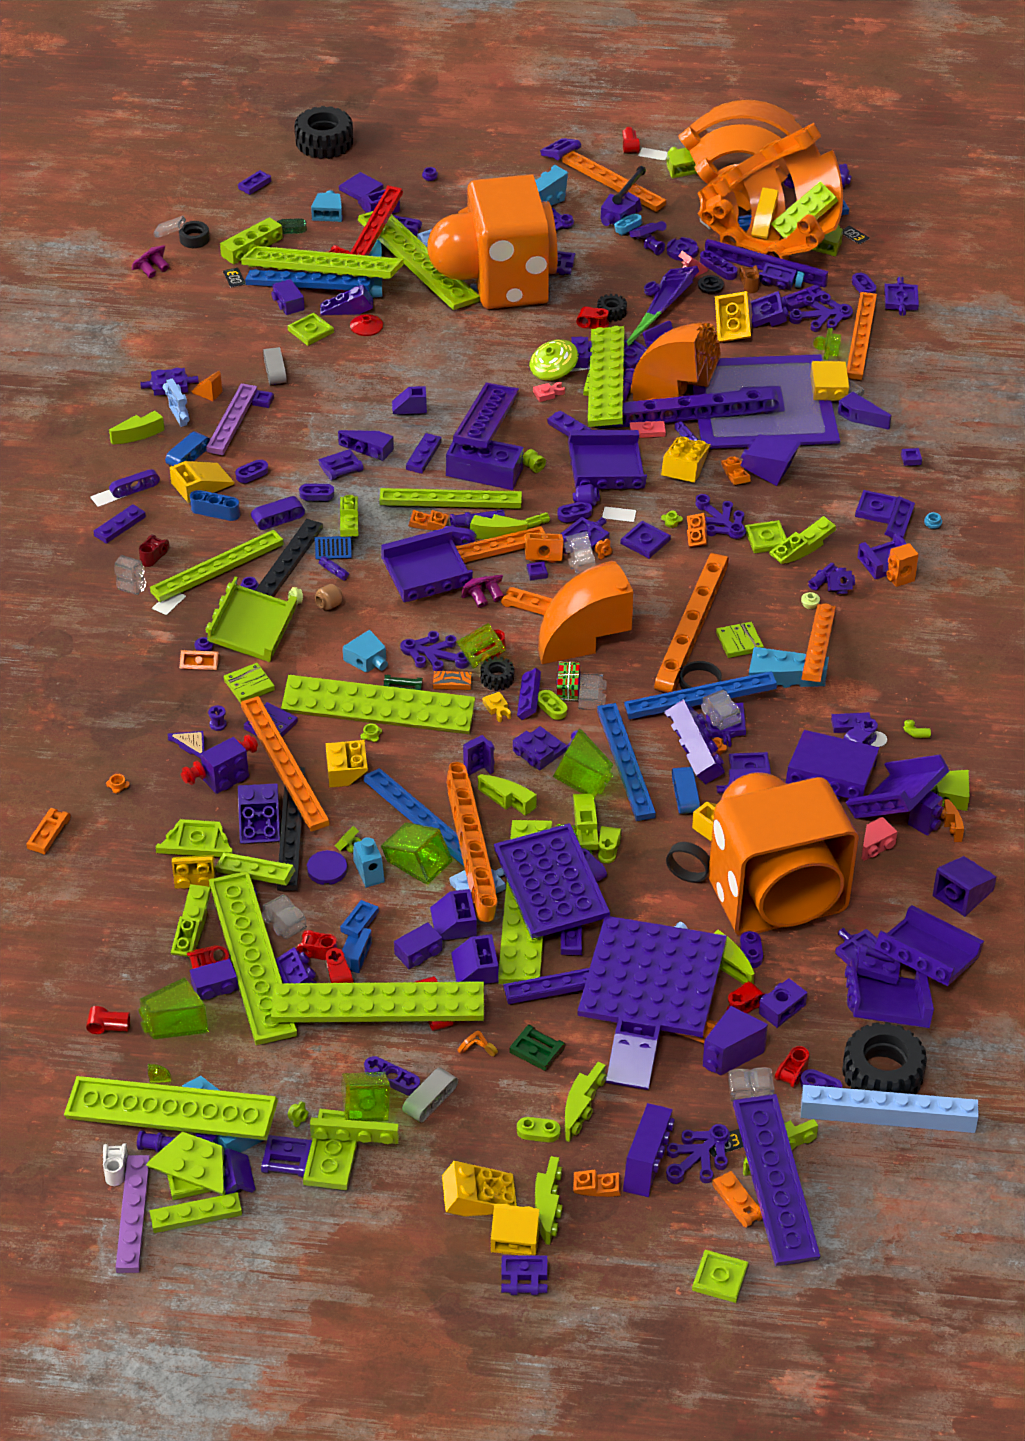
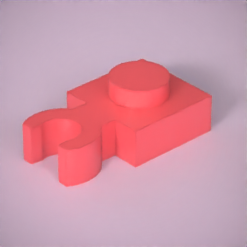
(546, 392)

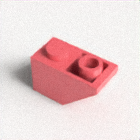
(878, 837)

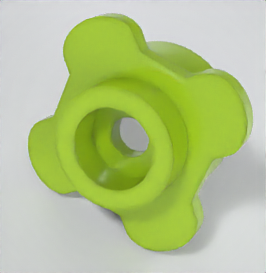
(671, 519)
(371, 732)
(298, 1113)

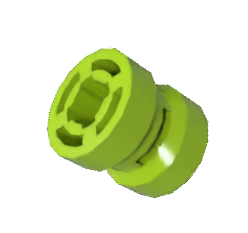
(534, 461)

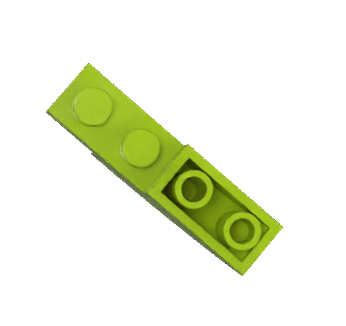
(349, 516)
(802, 544)
(586, 821)
(192, 921)
(580, 1097)
(797, 1135)
(548, 1200)

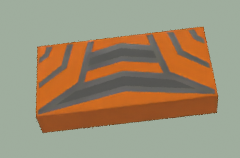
(452, 680)

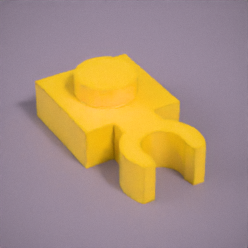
(497, 704)

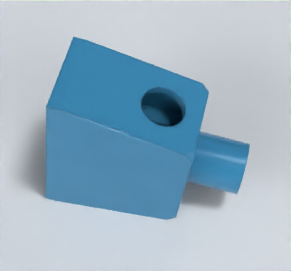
(327, 207)
(365, 652)
(364, 854)

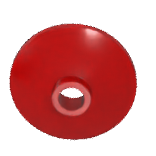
(366, 325)

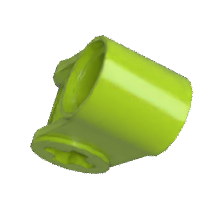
(608, 844)

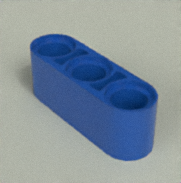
(188, 449)
(214, 505)
(685, 790)

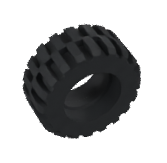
(323, 132)
(888, 1042)

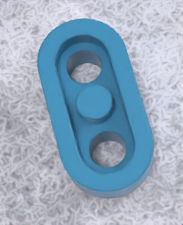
(628, 223)

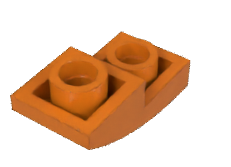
(734, 471)
(434, 521)
(697, 530)
(952, 820)
(600, 1185)

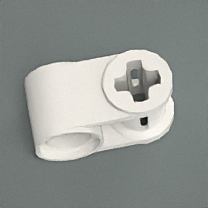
(114, 1163)

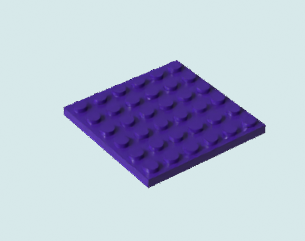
(653, 975)

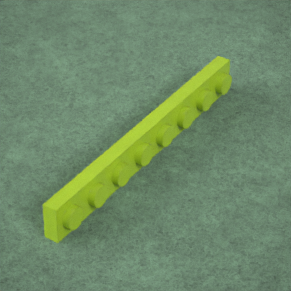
(450, 498)
(216, 565)

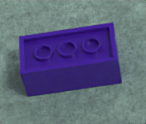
(494, 466)

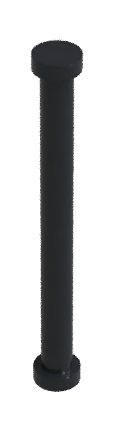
(640, 171)

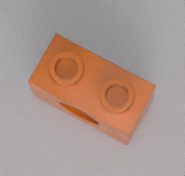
(535, 541)
(902, 565)

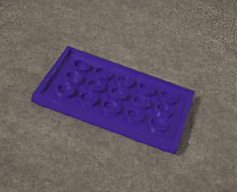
(551, 881)

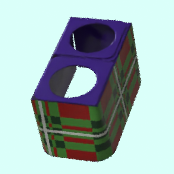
(568, 681)

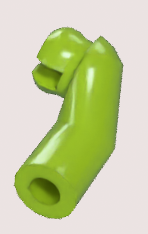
(916, 732)

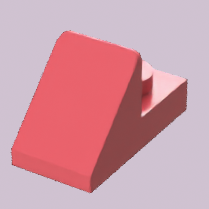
(689, 261)

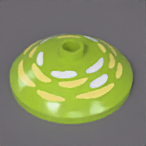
(553, 359)

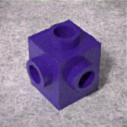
(834, 583)

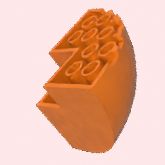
(675, 361)
(585, 608)

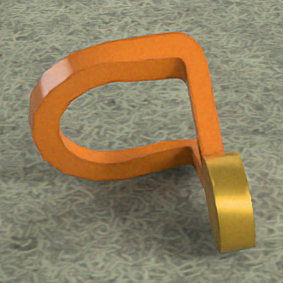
(489, 1047)

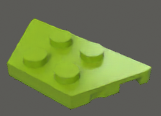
(196, 839)
(192, 1161)

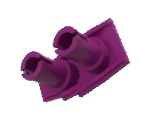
(151, 257)
(477, 586)

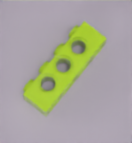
(261, 234)

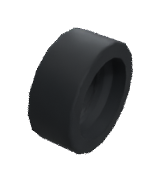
(194, 241)

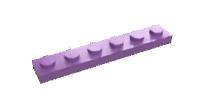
(231, 419)
(132, 1214)

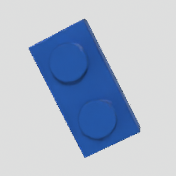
(359, 918)

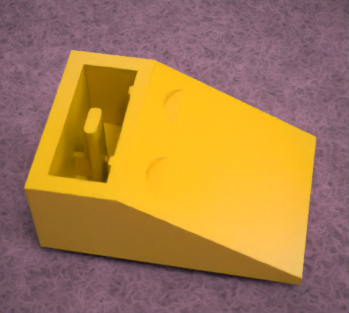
(685, 459)
(198, 476)
(475, 1189)

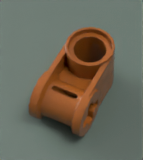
(749, 278)

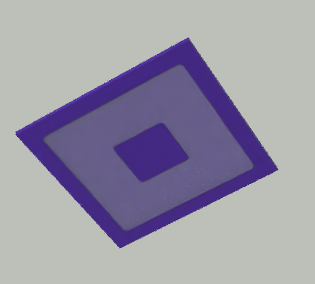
(795, 418)

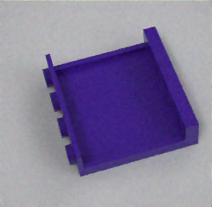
(606, 458)
(425, 564)
(837, 760)
(902, 789)
(930, 946)
(903, 1003)

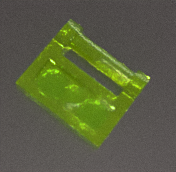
(477, 641)

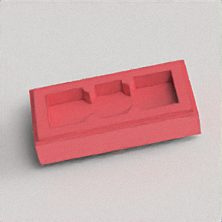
(649, 429)

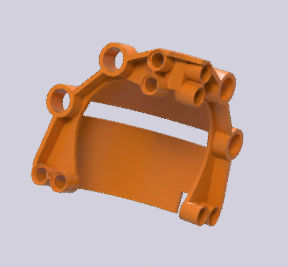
(738, 138)
(806, 168)

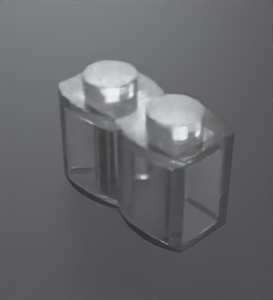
(580, 551)
(129, 575)
(591, 691)
(721, 710)
(284, 916)
(750, 1083)

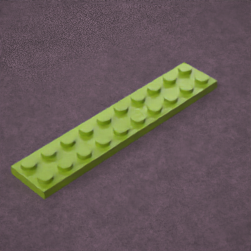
(415, 257)
(322, 262)
(606, 376)
(378, 704)
(519, 953)
(250, 954)
(378, 1002)
(171, 1107)

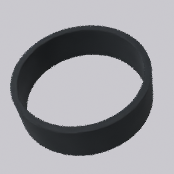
(698, 665)
(682, 873)

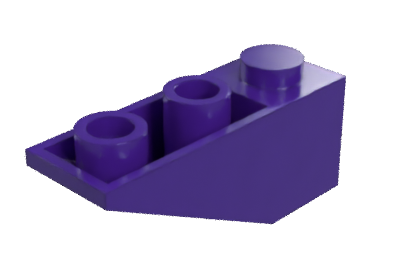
(348, 303)
(862, 411)
(371, 443)

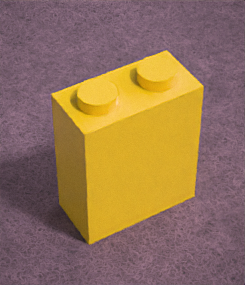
(829, 380)

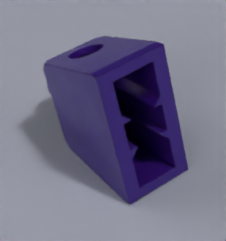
(614, 212)

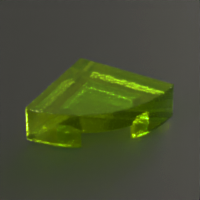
(158, 1074)

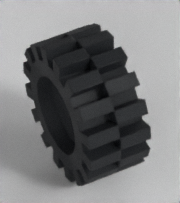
(615, 305)
(497, 681)

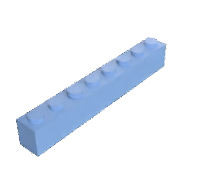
(889, 1108)

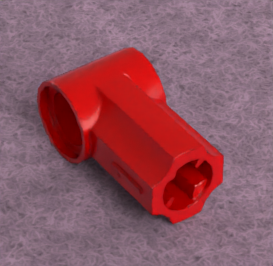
(630, 141)
(102, 1019)

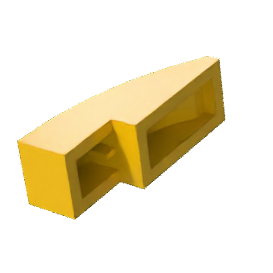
(765, 213)

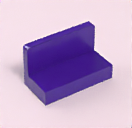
(237, 1172)

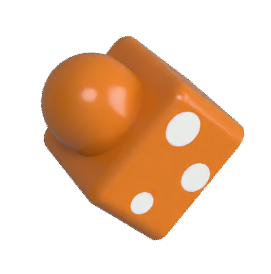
(501, 242)
(781, 852)

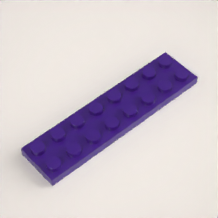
(485, 415)
(776, 1180)

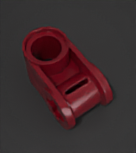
(152, 550)

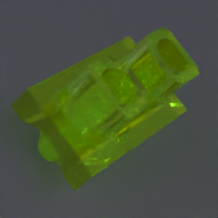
(830, 343)

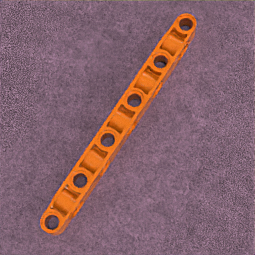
(691, 623)
(471, 842)

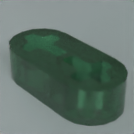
(293, 226)

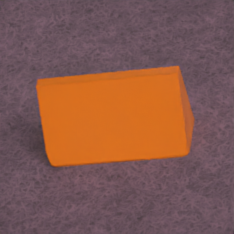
(199, 660)

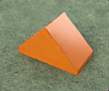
(210, 387)

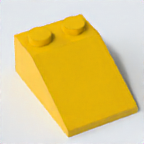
(733, 316)

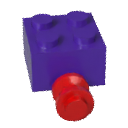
(222, 764)

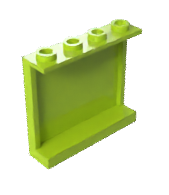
(250, 621)

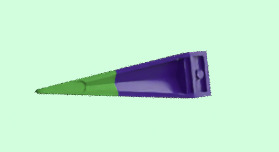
(671, 286)

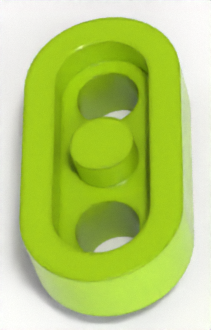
(552, 704)
(538, 1129)

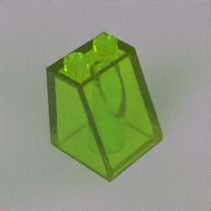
(584, 766)
(417, 851)
(173, 1011)
(365, 1096)

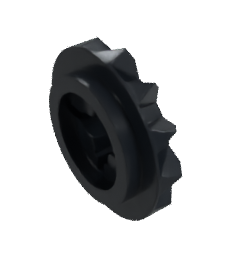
(715, 282)

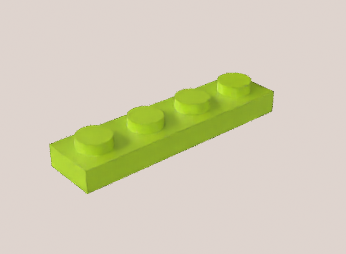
(258, 868)
(354, 1130)
(195, 1212)

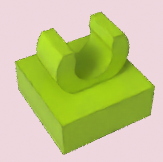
(347, 840)

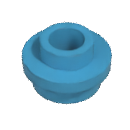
(933, 520)

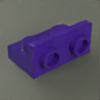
(294, 967)

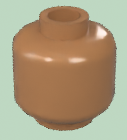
(328, 597)

